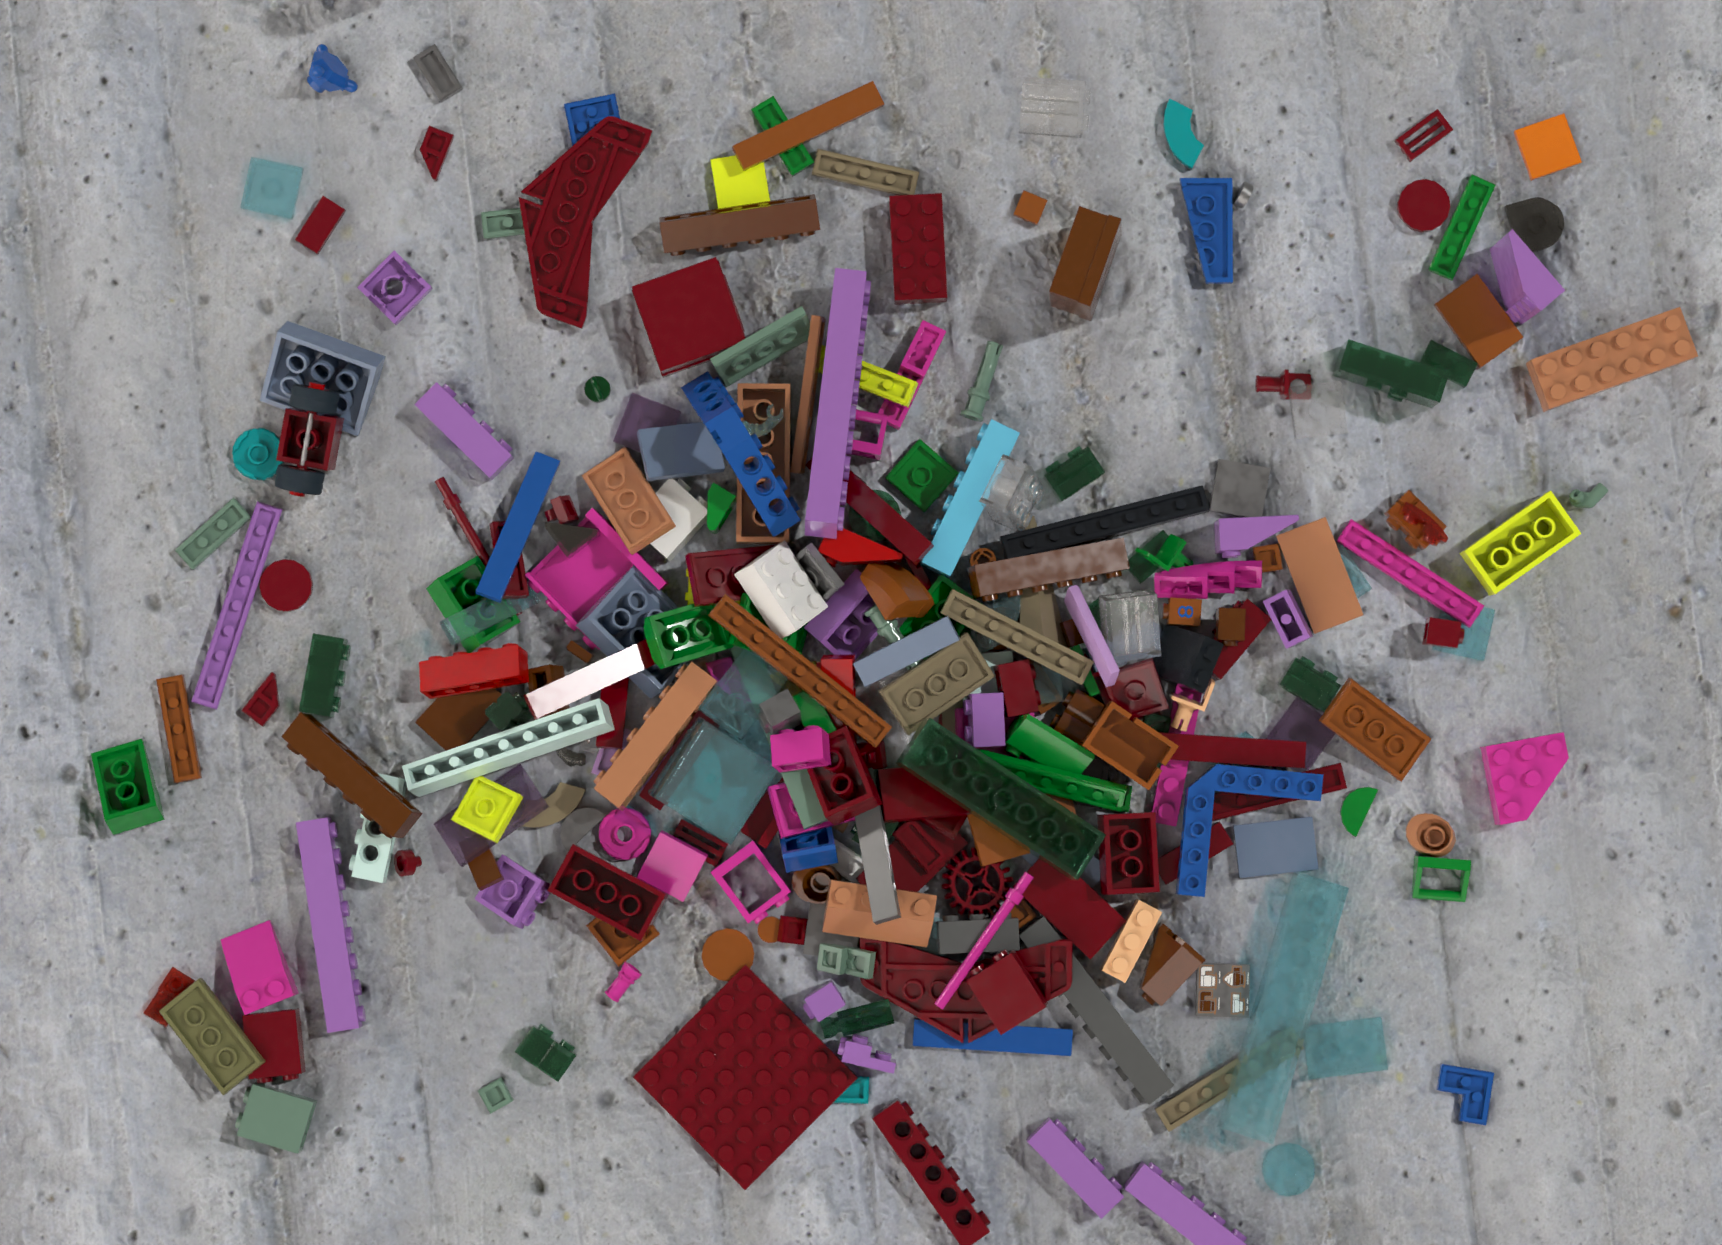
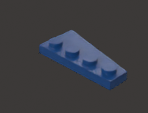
(1211, 219)

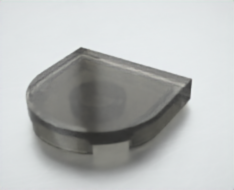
(1536, 222)

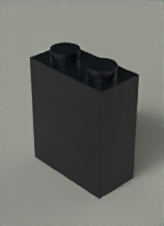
(1187, 658)

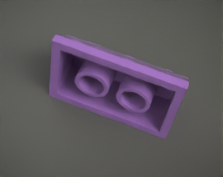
(842, 625)

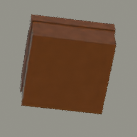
(1085, 263)

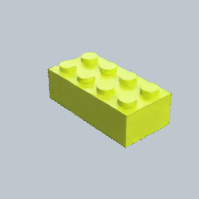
(1520, 543)

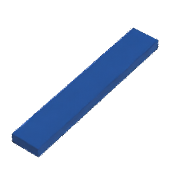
(518, 527)
(1017, 1040)

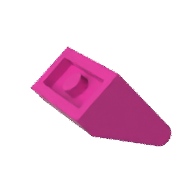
(868, 449)

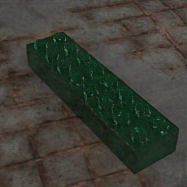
(1000, 799)

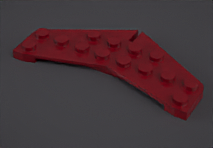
(572, 197)
(917, 979)

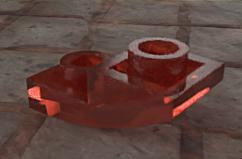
(1429, 529)
(170, 988)

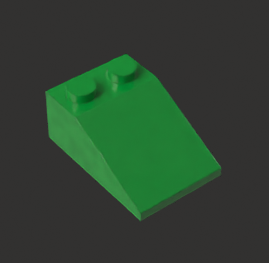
(127, 787)

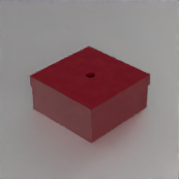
(689, 316)

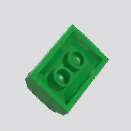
(684, 635)

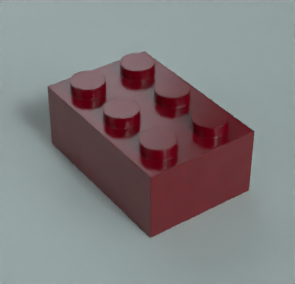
(1128, 853)

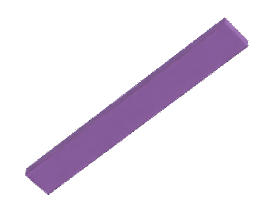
(236, 605)

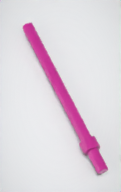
(1013, 897)

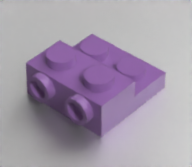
(516, 894)
(858, 1052)

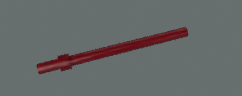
(453, 503)

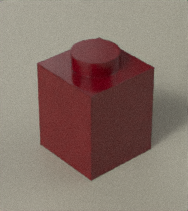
(1442, 633)

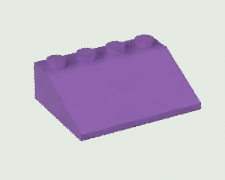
(1522, 279)

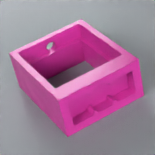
(760, 913)

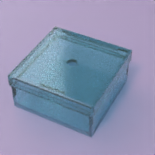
(713, 780)

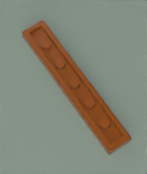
(808, 125)

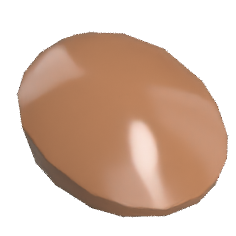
(1430, 835)

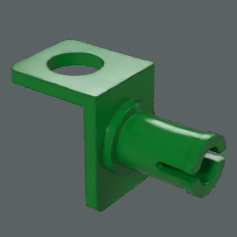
(1169, 554)

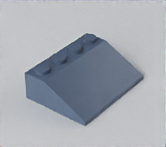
(311, 356)
(618, 623)

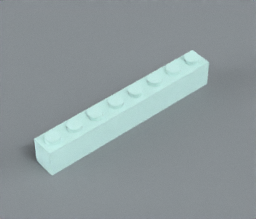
(508, 747)

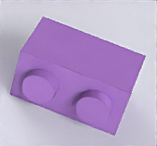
(1288, 619)
(985, 719)
(823, 1001)

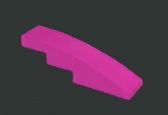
(915, 367)
(1206, 578)

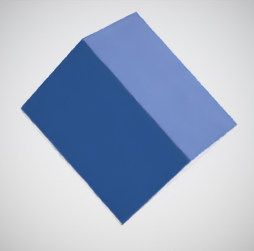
(809, 850)

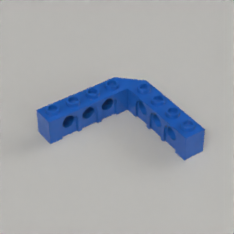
(723, 422)
(1199, 811)

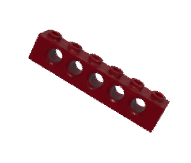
(965, 1233)

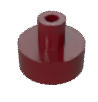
(406, 862)

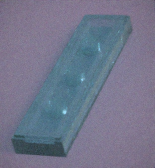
(484, 615)

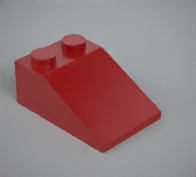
(856, 550)

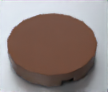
(727, 953)

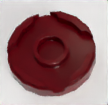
(1423, 205)
(286, 585)

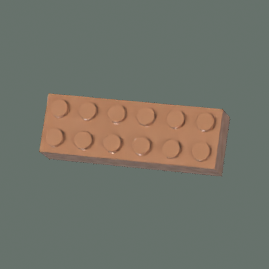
(1611, 359)
(753, 402)
(655, 737)

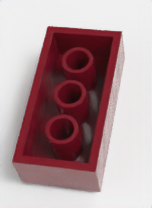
(918, 249)
(608, 892)

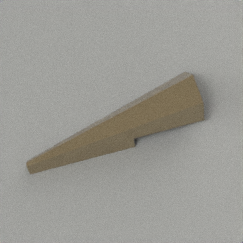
(1041, 611)

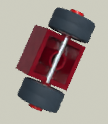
(308, 439)

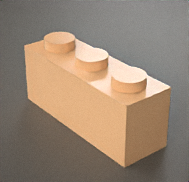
(1130, 940)

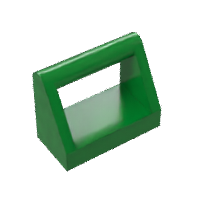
(719, 507)
(1440, 863)

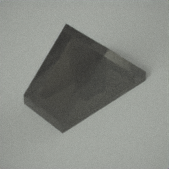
(571, 538)

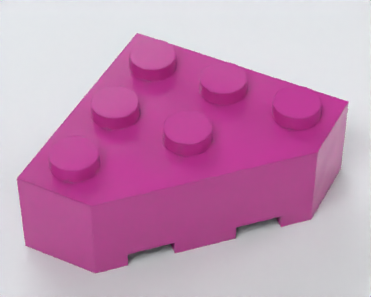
(1521, 774)

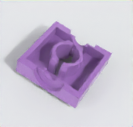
(396, 306)

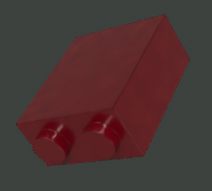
(1006, 990)
(279, 1041)

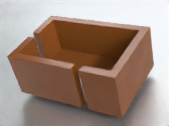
(1129, 745)

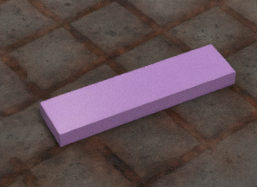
(1091, 635)

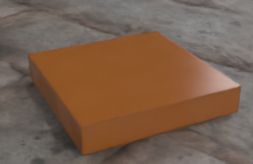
(617, 943)

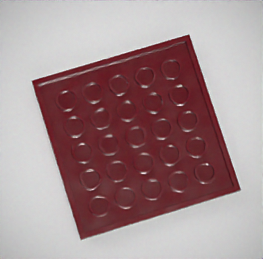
(745, 1077)

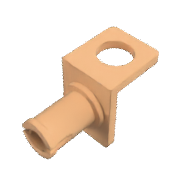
(1187, 706)

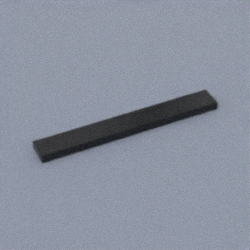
(1106, 523)

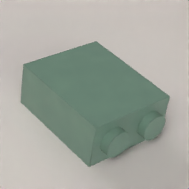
(275, 1117)

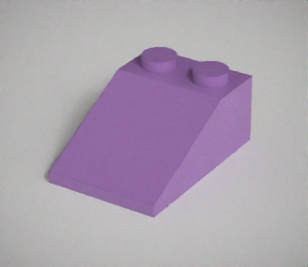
(1240, 534)

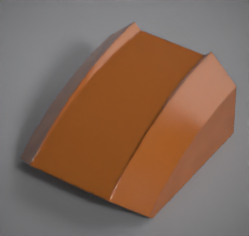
(896, 591)

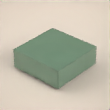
(495, 1095)

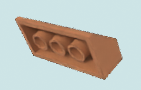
(850, 915)

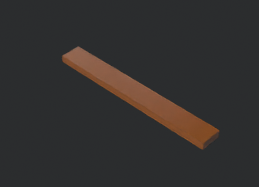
(800, 671)

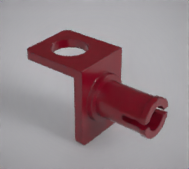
(1280, 383)

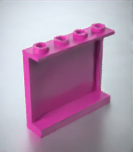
(583, 579)

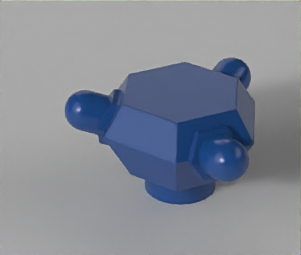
(329, 72)

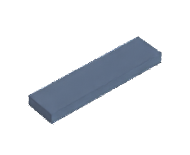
(906, 651)

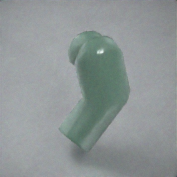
(1587, 499)

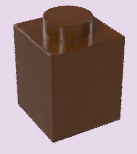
(1230, 626)

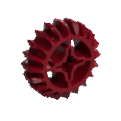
(965, 903)

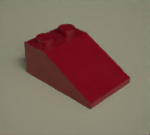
(846, 784)

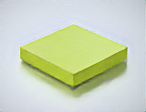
(737, 186)
(487, 808)

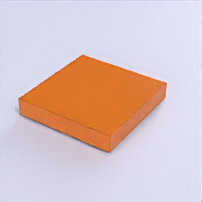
(1547, 147)

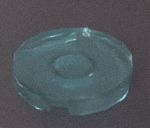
(1288, 1169)

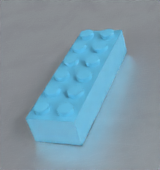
(964, 507)

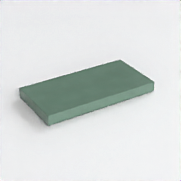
(762, 347)

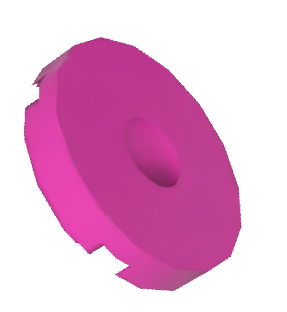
(640, 833)

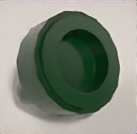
(597, 389)

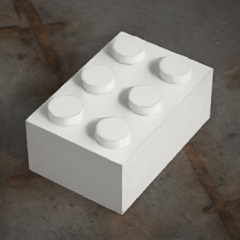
(781, 590)

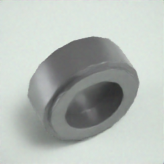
(1243, 194)

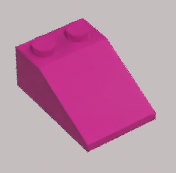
(258, 967)

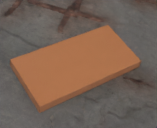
(628, 500)
(1319, 575)

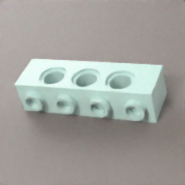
(377, 869)

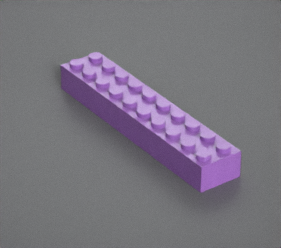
(836, 403)

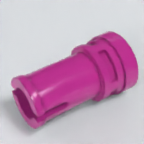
(625, 978)

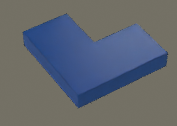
(587, 113)
(1475, 1090)

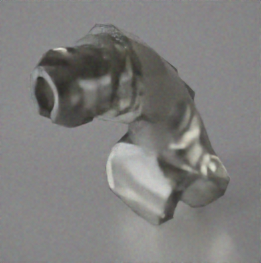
(571, 758)

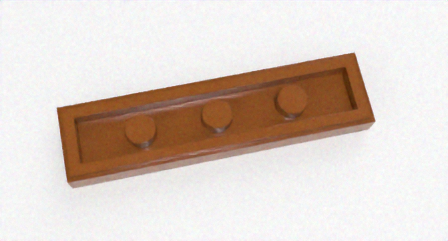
(179, 728)

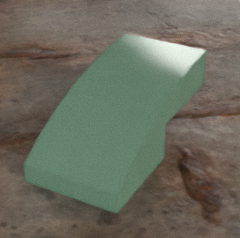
(846, 960)

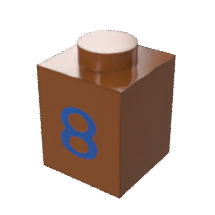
(1182, 612)

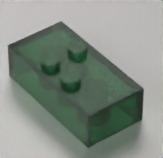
(1390, 374)

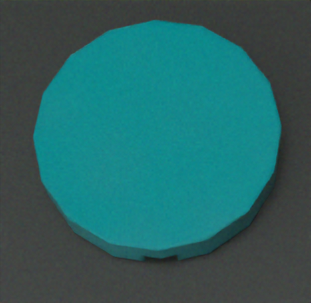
(256, 454)

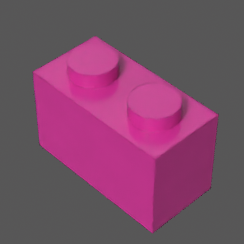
(800, 749)

